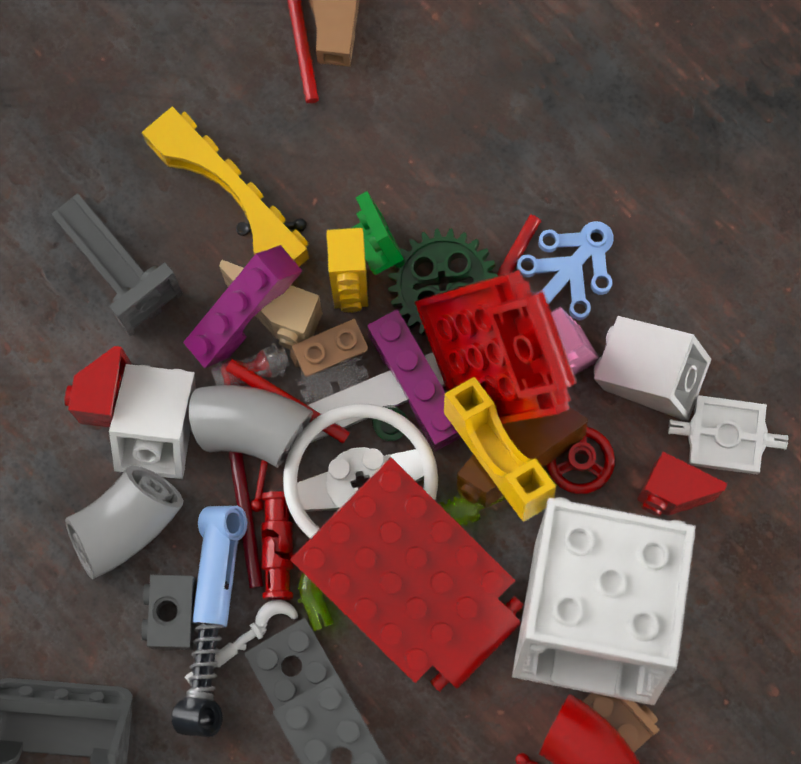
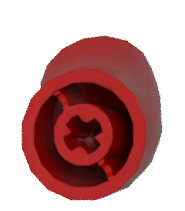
(584, 738)

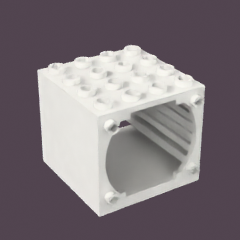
(604, 601)

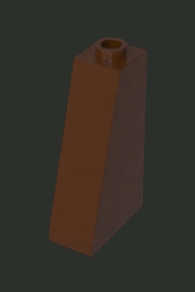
(535, 438)

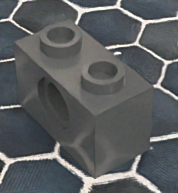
(180, 631)

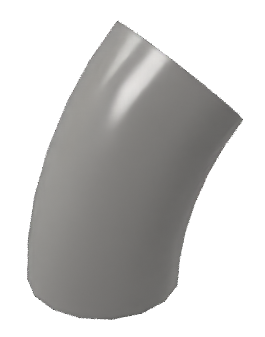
(246, 421)
(122, 520)

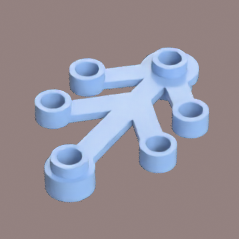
(571, 267)

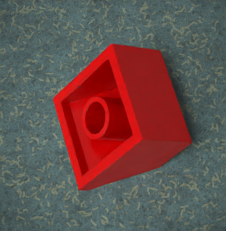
(96, 389)
(677, 487)

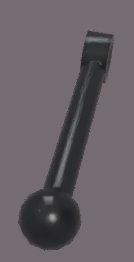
(299, 224)

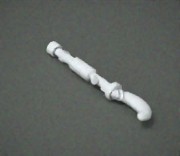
(258, 629)

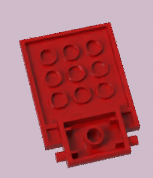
(502, 340)
(411, 579)

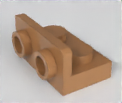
(328, 348)
(631, 721)

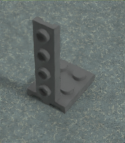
(137, 292)

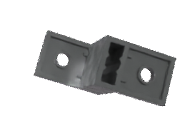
(314, 704)

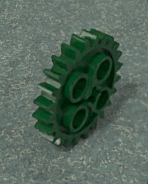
(439, 252)

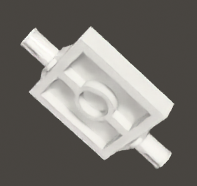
(727, 434)

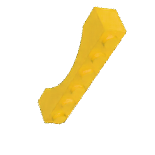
(182, 147)

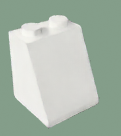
(653, 366)
(152, 420)

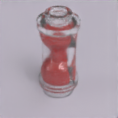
(267, 363)

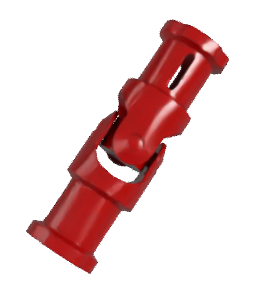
(276, 539)

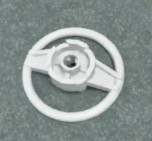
(334, 487)

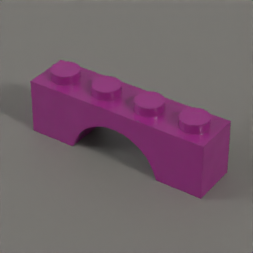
(256, 286)
(415, 377)

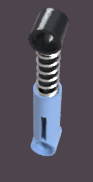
(220, 531)

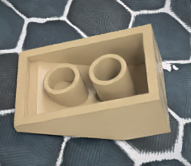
(289, 316)

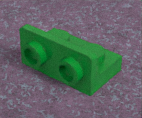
(379, 243)

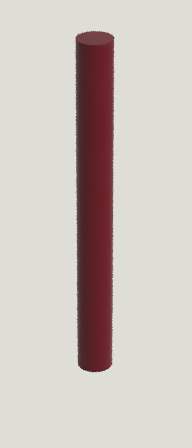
(243, 501)

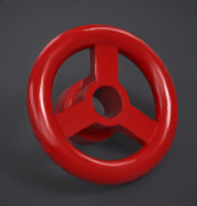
(582, 447)

